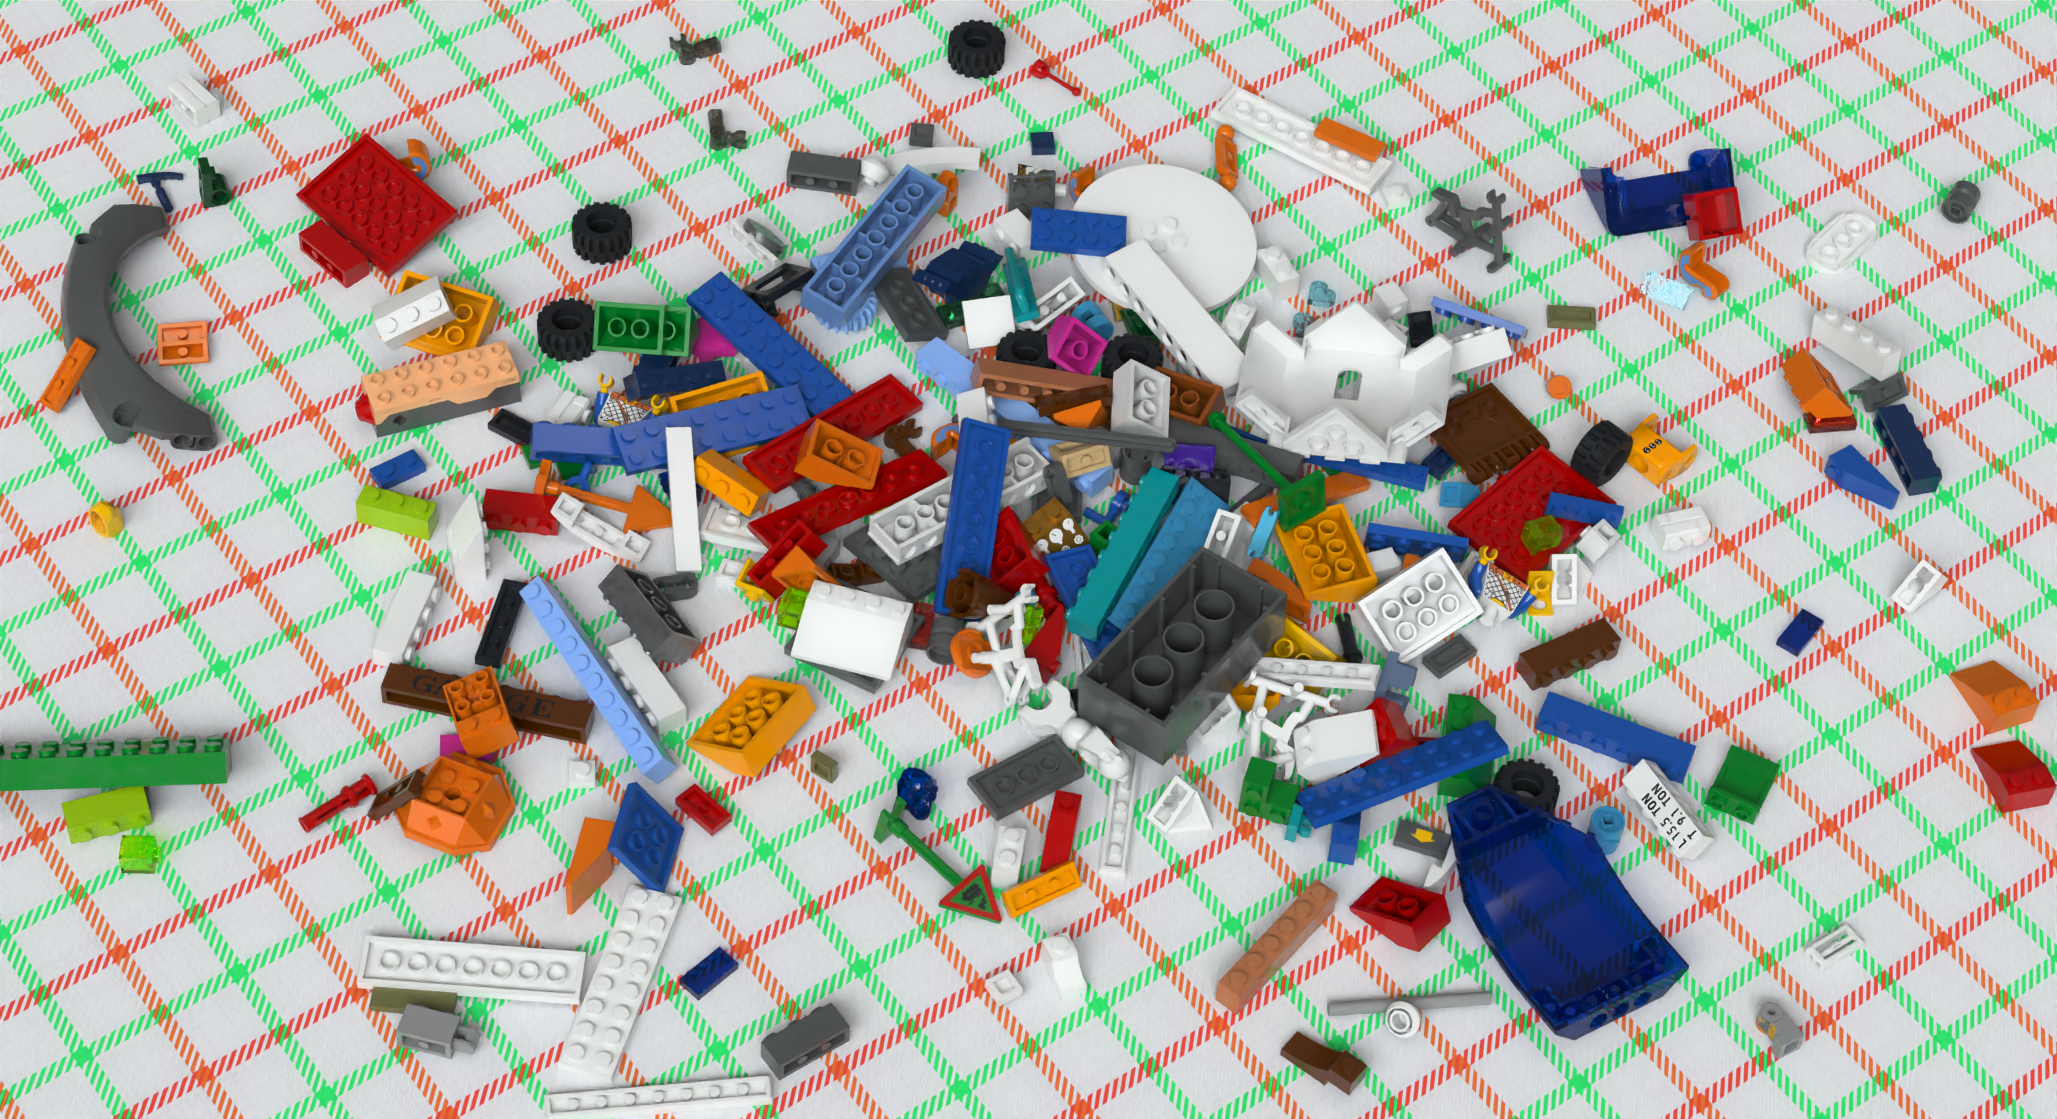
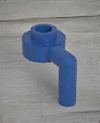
(587, 469)
(1117, 506)

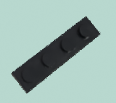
(501, 624)

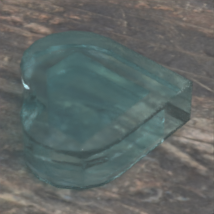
(1320, 295)
(1300, 322)

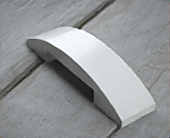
(597, 532)
(1439, 876)

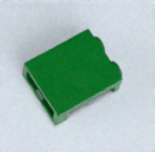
(1742, 784)

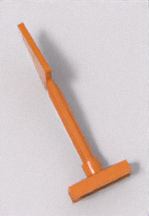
(642, 513)

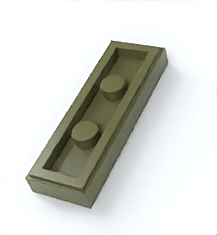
(395, 999)

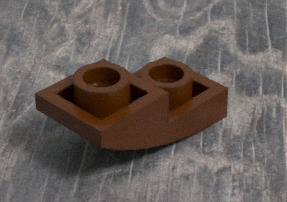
(855, 574)

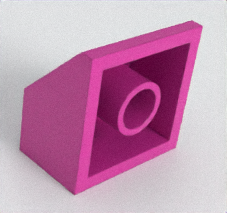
(1074, 345)

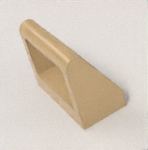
(1080, 457)

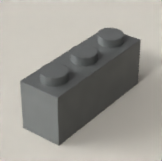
(823, 173)
(804, 1041)

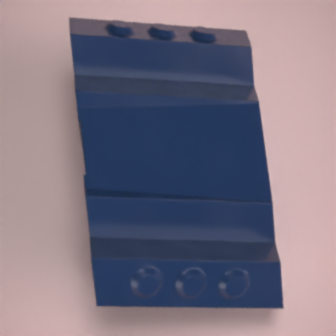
(959, 272)

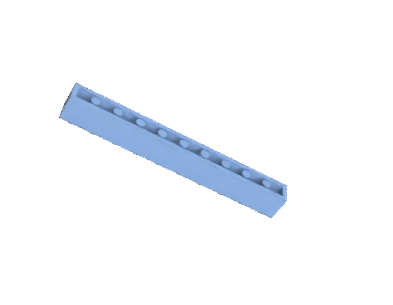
(953, 372)
(598, 680)

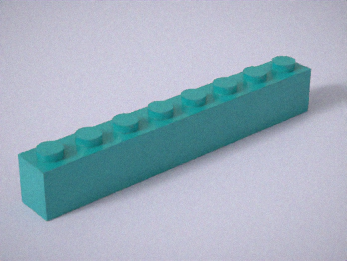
(1122, 554)

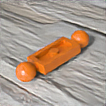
(1226, 157)

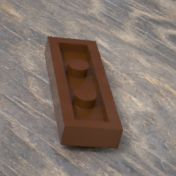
(1056, 402)
(397, 795)

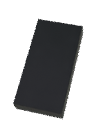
(1420, 327)
(511, 427)

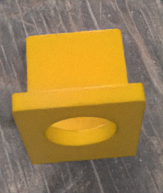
(1547, 577)
(750, 591)

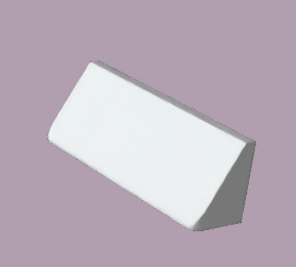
(756, 250)

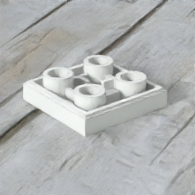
(987, 321)

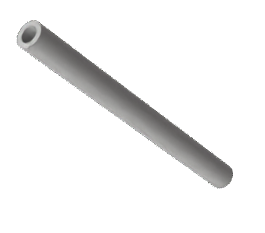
(1420, 1002)

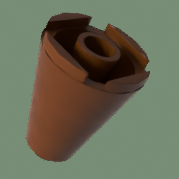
(972, 593)

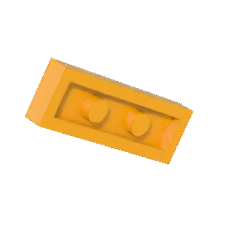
(1041, 889)

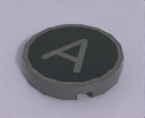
(764, 236)

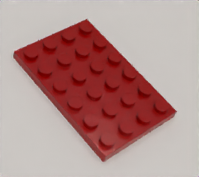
(377, 205)
(1518, 497)

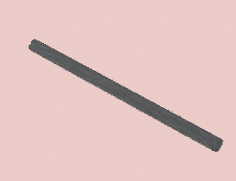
(1088, 436)

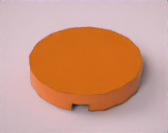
(961, 648)

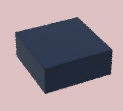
(1042, 143)

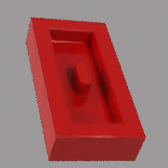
(703, 809)

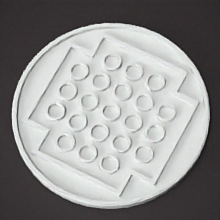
(1187, 223)

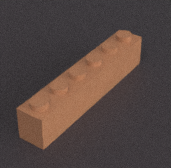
(1025, 381)
(1276, 946)

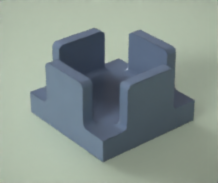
(1395, 675)

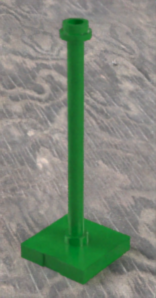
(1295, 501)

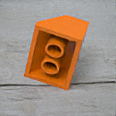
(1815, 386)

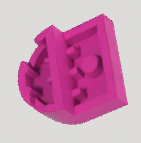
(711, 343)

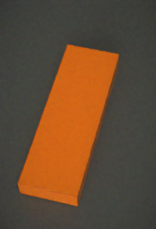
(1349, 139)
(67, 375)

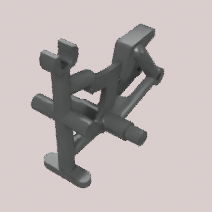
(1464, 231)

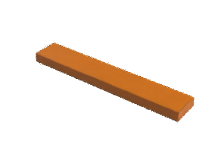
(1336, 488)

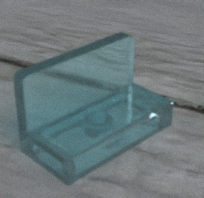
(1666, 290)

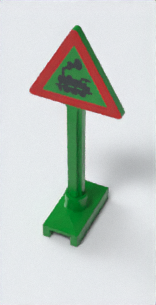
(970, 895)

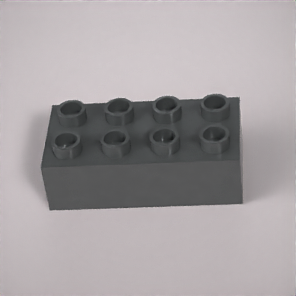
(1181, 655)

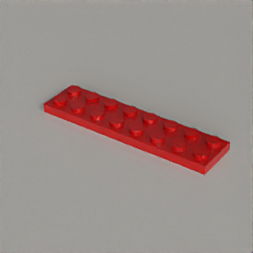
(860, 415)
(845, 504)

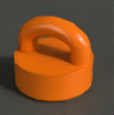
(1558, 386)

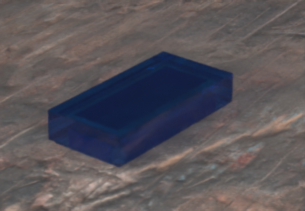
(1800, 632)
(708, 973)

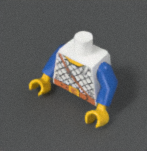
(615, 410)
(1498, 591)

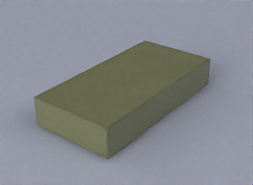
(1571, 317)

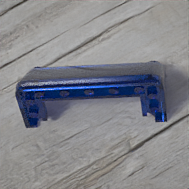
(1656, 200)

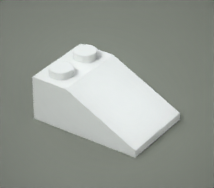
(1335, 745)

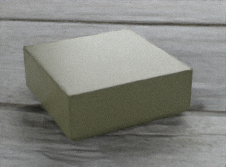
(824, 766)

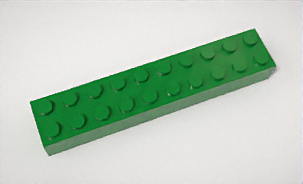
(115, 763)

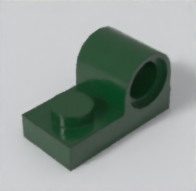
(212, 186)

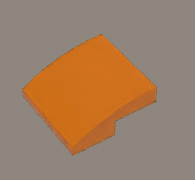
(182, 343)

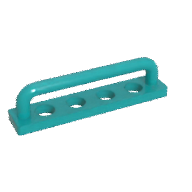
(1020, 287)

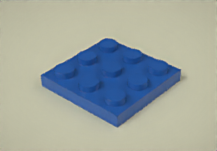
(645, 838)

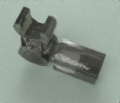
(688, 53)
(719, 137)

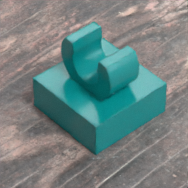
(1296, 824)

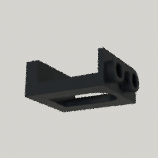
(793, 277)

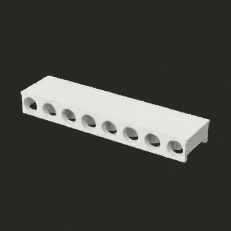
(1176, 315)
(921, 518)

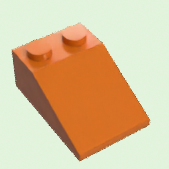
(837, 457)
(1996, 696)
(591, 862)

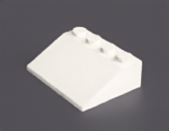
(1419, 605)
(852, 630)

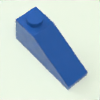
(1860, 477)
(1344, 839)

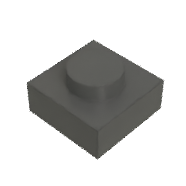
(921, 135)

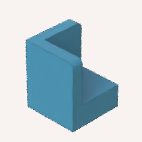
(1457, 494)

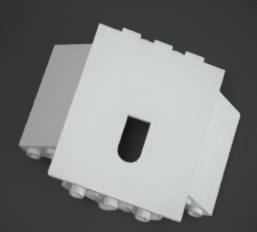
(1292, 385)

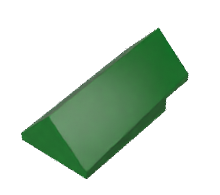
(644, 329)

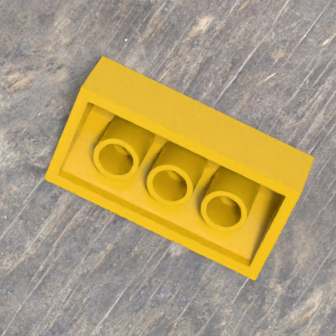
(1303, 645)

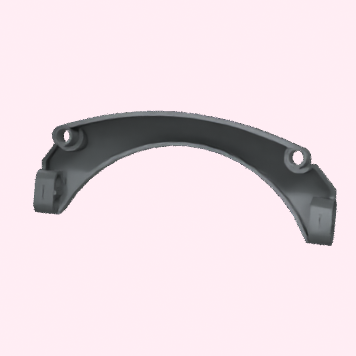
(114, 383)

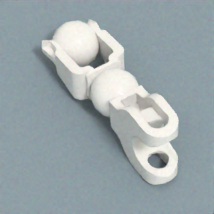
(1076, 733)

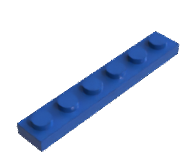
(1404, 475)

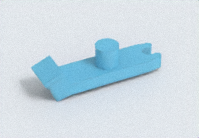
(1263, 533)

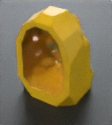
(106, 519)

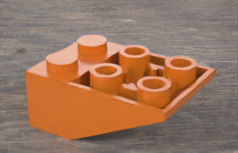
(480, 713)

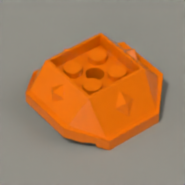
(460, 806)

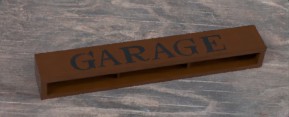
(530, 710)

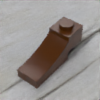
(1325, 1063)

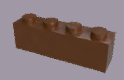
(1568, 654)

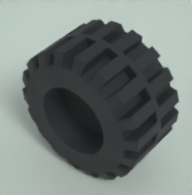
(976, 49)
(602, 233)
(566, 330)
(1024, 347)
(1130, 347)
(1601, 453)
(1532, 779)

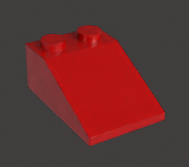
(1015, 554)
(2014, 776)
(1403, 912)

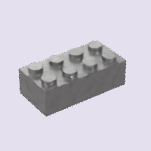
(649, 615)

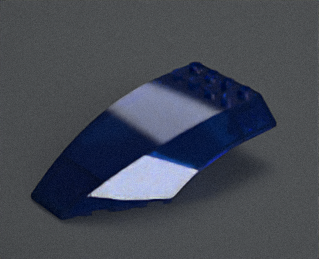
(1556, 914)

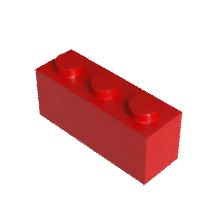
(334, 253)
(520, 512)
(798, 535)

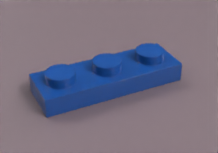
(1583, 509)

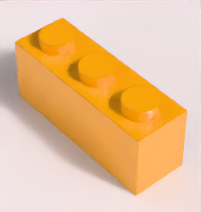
(730, 482)

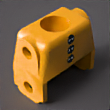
(1655, 456)

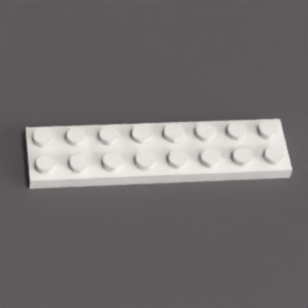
(1295, 138)
(473, 969)
(620, 984)

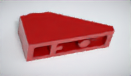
(1047, 645)
(1061, 829)

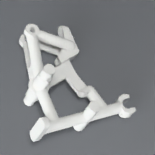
(1002, 659)
(1256, 722)

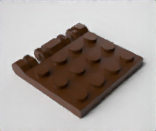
(1489, 430)

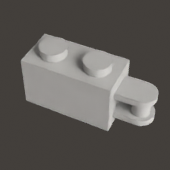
(434, 1032)

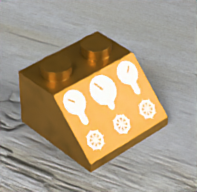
(1055, 528)

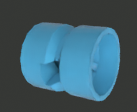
(1093, 317)
(1608, 826)

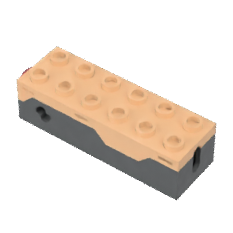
(439, 389)

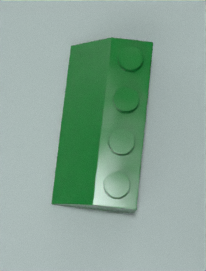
(1460, 713)

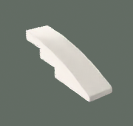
(935, 160)

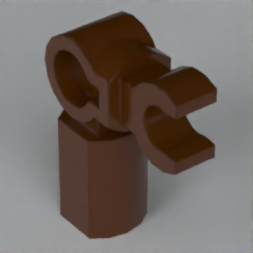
(897, 437)

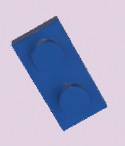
(397, 470)

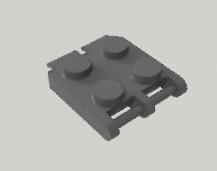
(1031, 193)

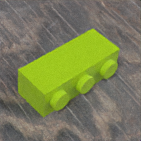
(397, 512)
(106, 813)

